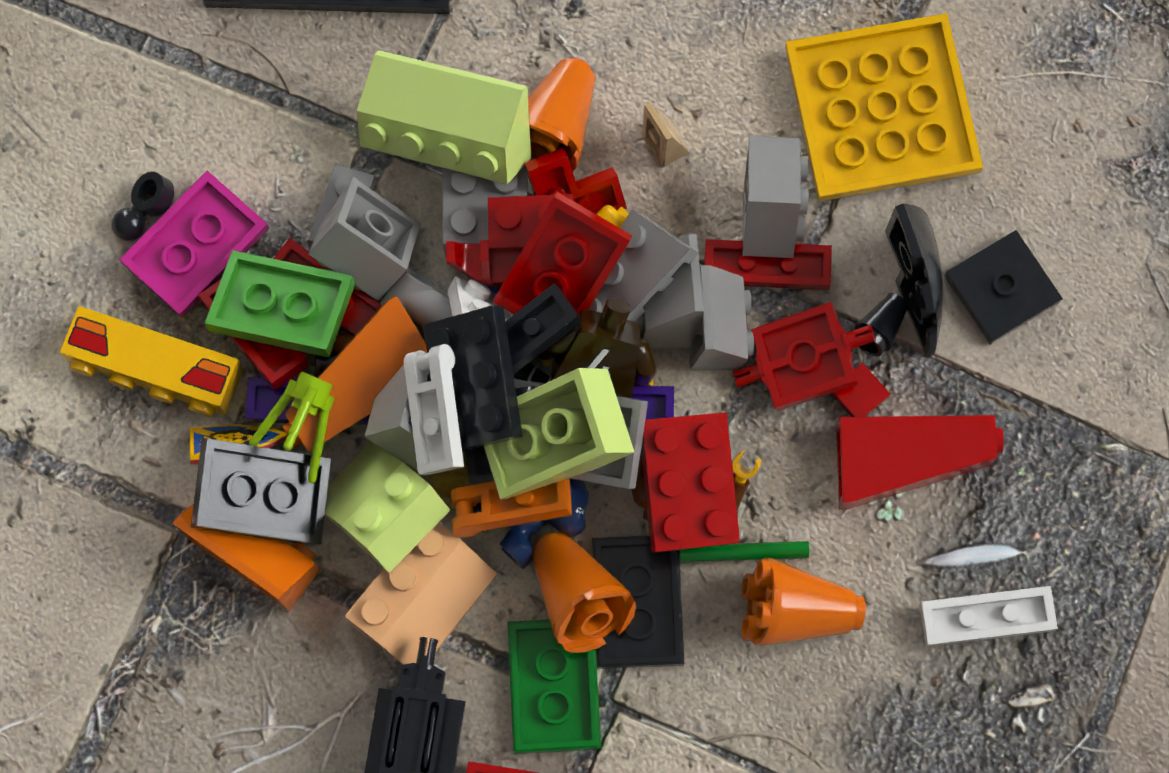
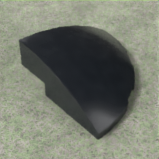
(920, 271)

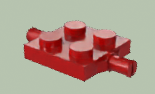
(804, 356)

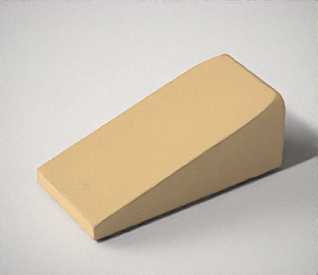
(662, 136)

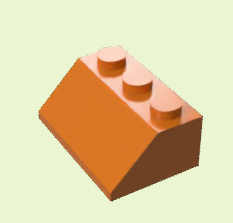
(267, 564)

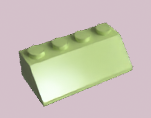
(445, 117)

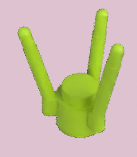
(309, 396)

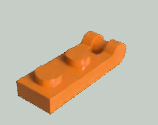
(533, 506)

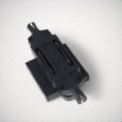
(416, 723)

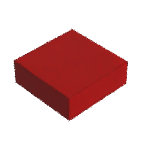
(864, 397)

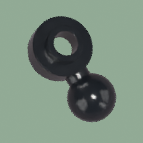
(151, 197)

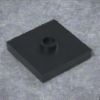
(1003, 287)

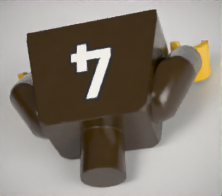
(608, 343)

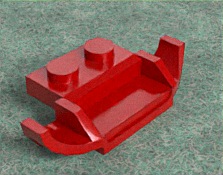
(509, 228)

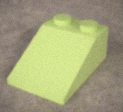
(566, 431)
(383, 505)

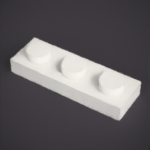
(988, 616)

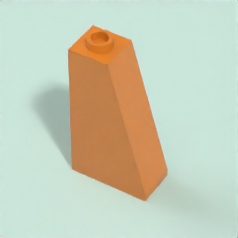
(362, 370)

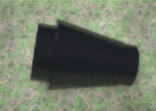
(885, 322)

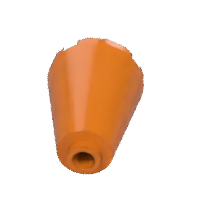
(561, 110)
(579, 594)

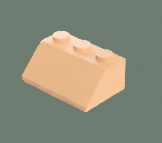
(422, 595)

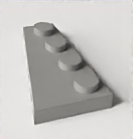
(644, 265)

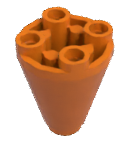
(796, 605)

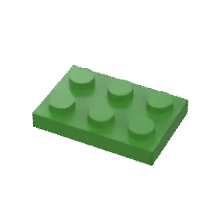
(280, 303)

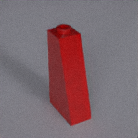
(908, 452)

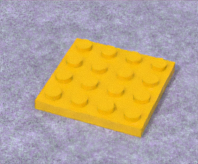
(883, 107)

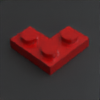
(554, 174)

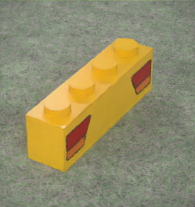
(151, 361)

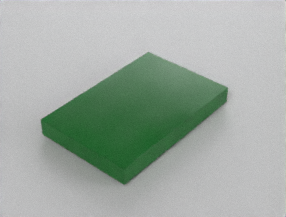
(551, 692)

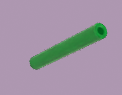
(746, 551)

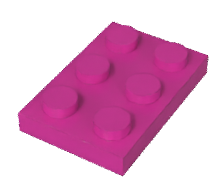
(193, 243)

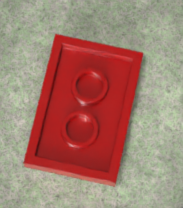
(565, 249)
(689, 482)

